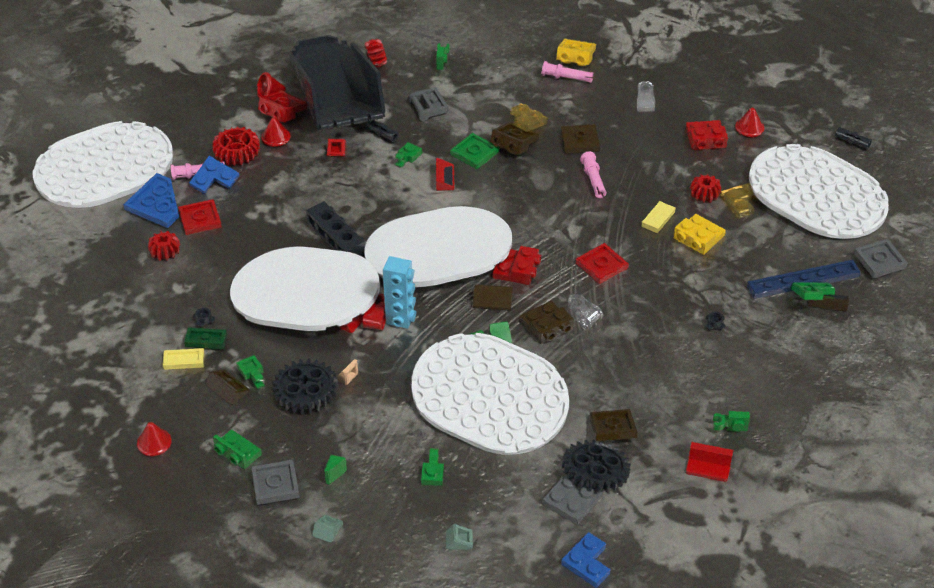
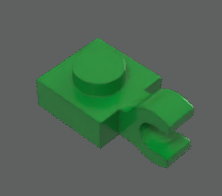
(441, 57)
(408, 153)
(251, 369)
(734, 421)
(433, 471)

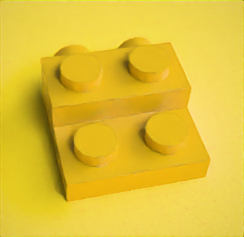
(575, 52)
(698, 233)

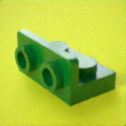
(236, 449)

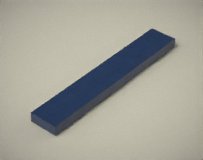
(783, 283)

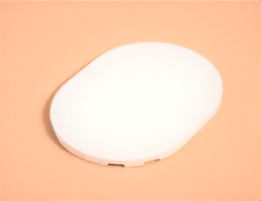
(102, 164)
(819, 191)
(442, 244)
(305, 288)
(490, 393)

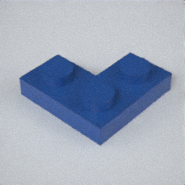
(212, 171)
(583, 562)

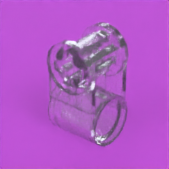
(645, 97)
(582, 311)

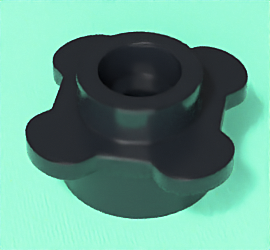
(203, 317)
(715, 321)

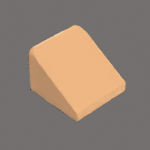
(348, 373)

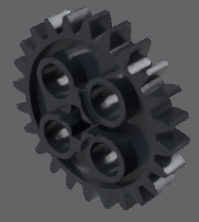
(305, 386)
(596, 465)

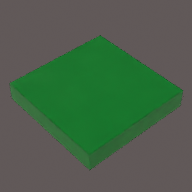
(474, 151)

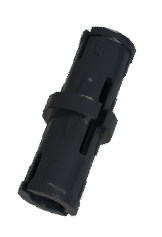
(382, 130)
(853, 138)

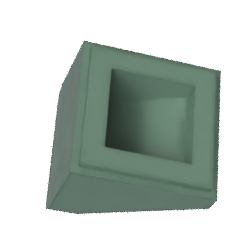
(327, 528)
(459, 538)

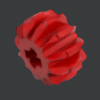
(375, 52)
(705, 188)
(164, 245)

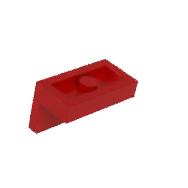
(709, 461)

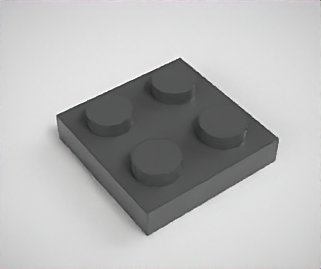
(880, 258)
(275, 482)
(571, 500)

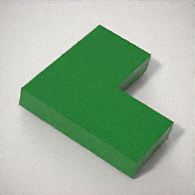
(813, 290)

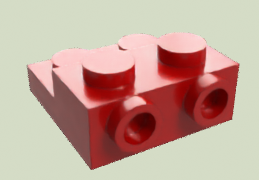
(281, 105)
(706, 135)
(519, 266)

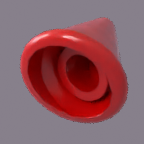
(268, 84)
(750, 124)
(275, 134)
(153, 440)

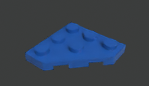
(155, 201)

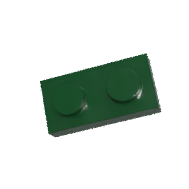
(205, 338)

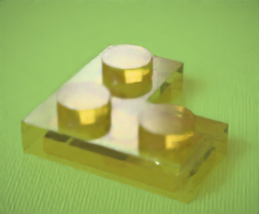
(527, 118)
(738, 200)

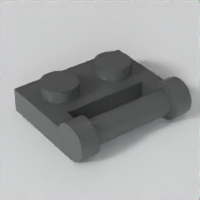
(433, 101)

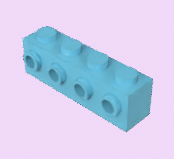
(399, 292)

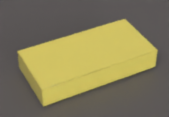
(658, 217)
(183, 359)

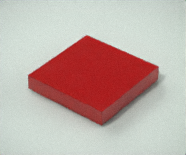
(199, 217)
(602, 263)

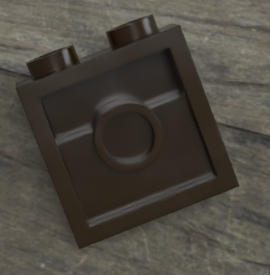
(513, 138)
(547, 322)

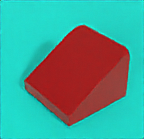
(336, 147)

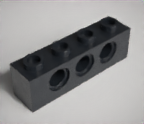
(334, 229)

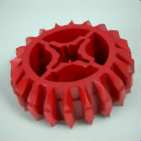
(236, 146)

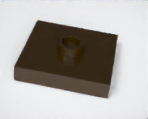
(580, 138)
(613, 425)

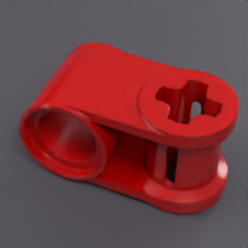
(375, 316)

